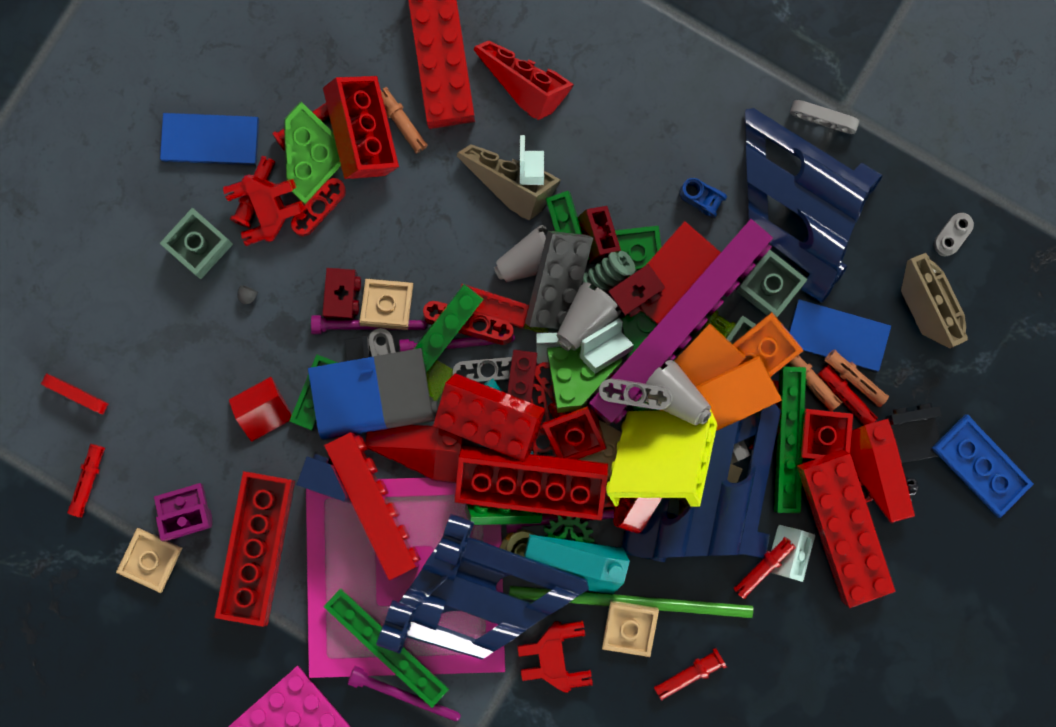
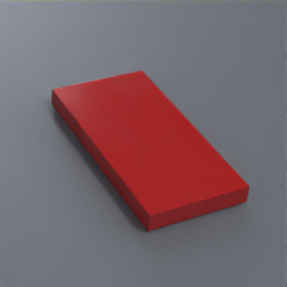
(678, 268)

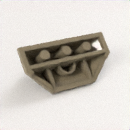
(933, 302)

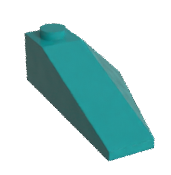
(599, 564)

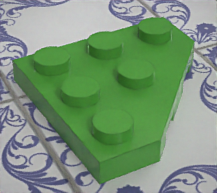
(309, 152)
(573, 380)

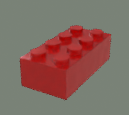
(360, 127)
(489, 417)

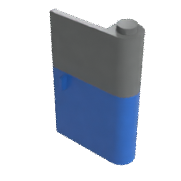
(371, 394)

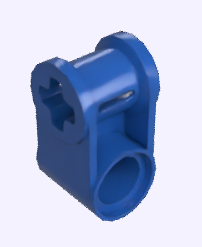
(704, 197)

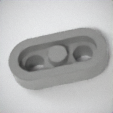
(954, 233)
(387, 348)

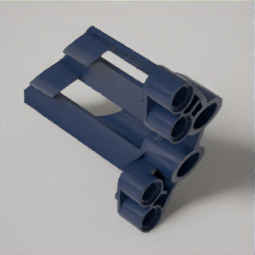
(822, 194)
(728, 511)
(464, 578)

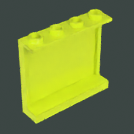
(661, 457)

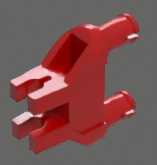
(267, 205)
(552, 659)

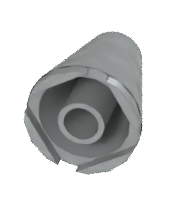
(523, 258)
(586, 315)
(687, 400)

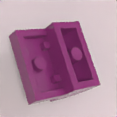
(182, 512)

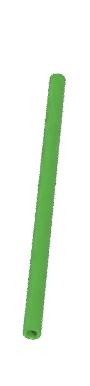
(662, 604)

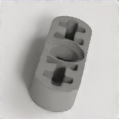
(824, 116)
(468, 364)
(616, 397)

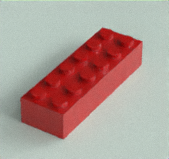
(441, 62)
(534, 485)
(372, 506)
(846, 528)
(255, 549)

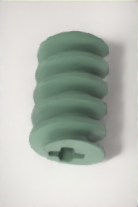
(610, 272)

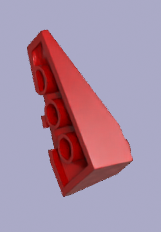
(881, 470)

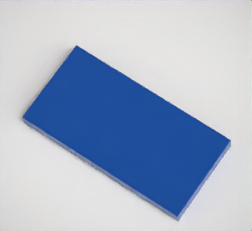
(209, 139)
(853, 337)
(982, 466)

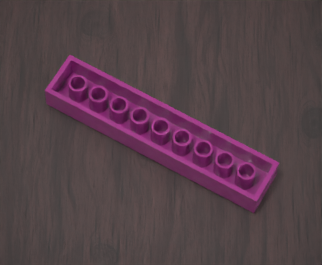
(686, 316)

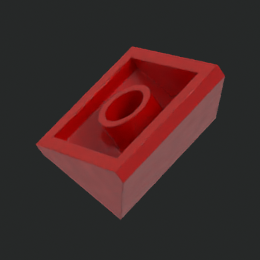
(260, 409)
(825, 433)
(575, 434)

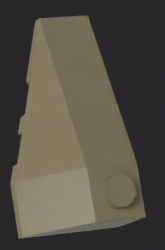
(504, 181)

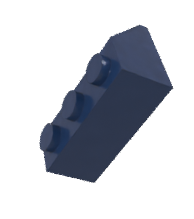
(321, 476)

